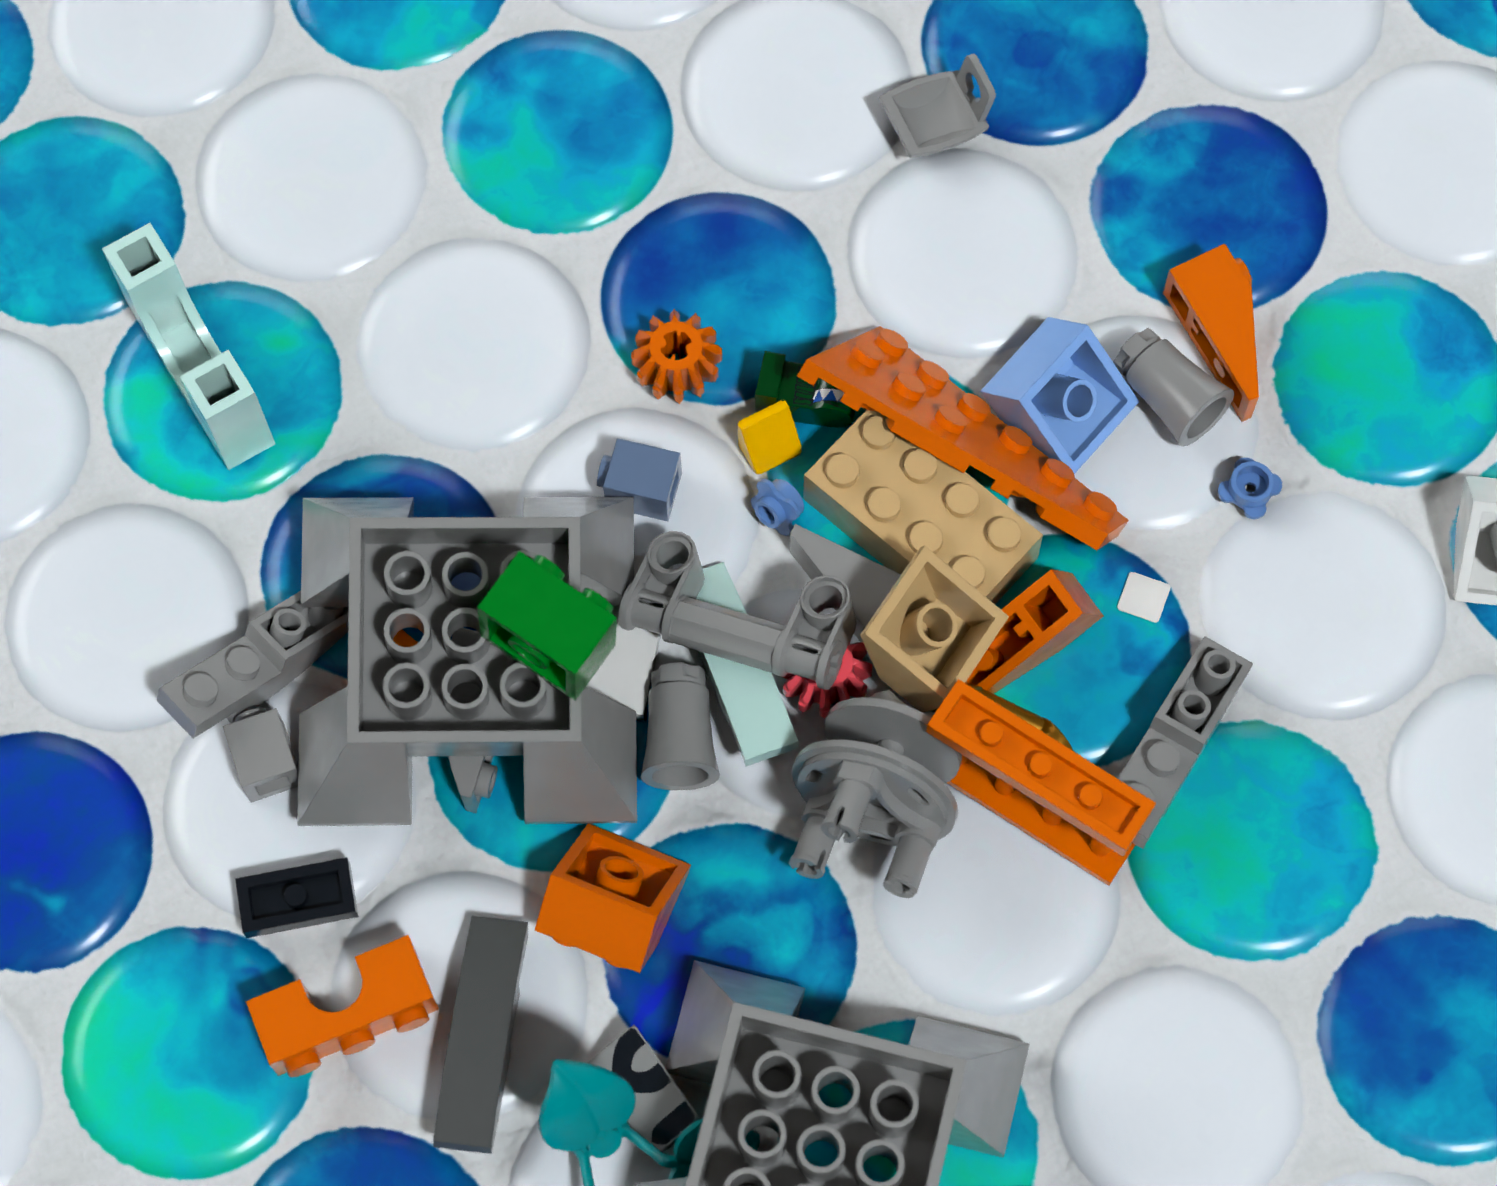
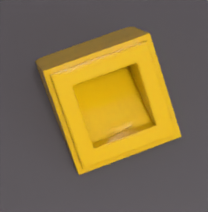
(769, 437)

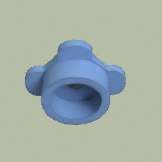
(1257, 474)
(777, 505)

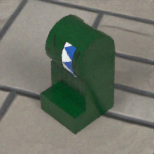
(807, 403)

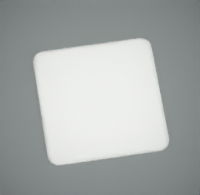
(1143, 597)

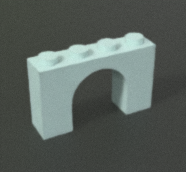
(203, 374)

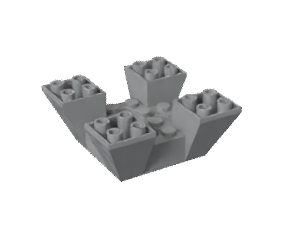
(398, 698)
(771, 1065)

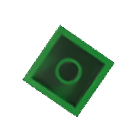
(548, 623)

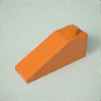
(1216, 310)
(1038, 626)

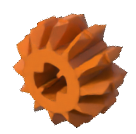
(682, 339)

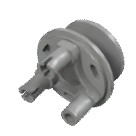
(876, 782)

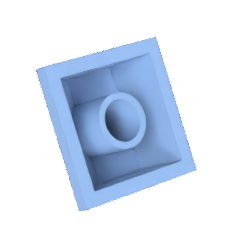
(1061, 392)

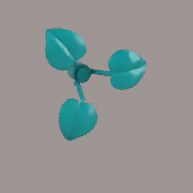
(589, 1115)

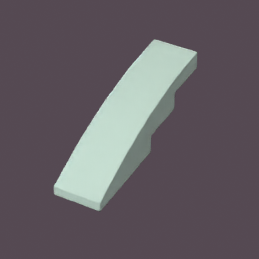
(744, 692)

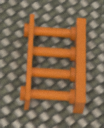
(1040, 783)

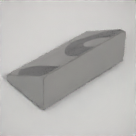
(660, 1106)

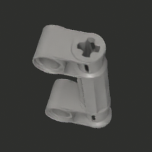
(667, 605)

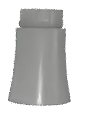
(1173, 386)
(679, 730)

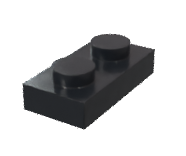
(296, 897)

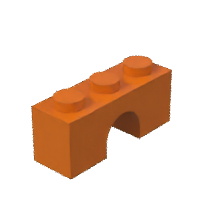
(391, 997)

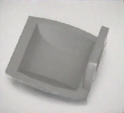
(940, 109)

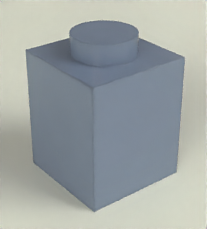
(642, 473)

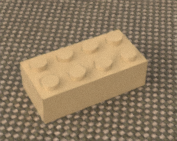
(904, 498)

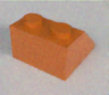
(611, 897)

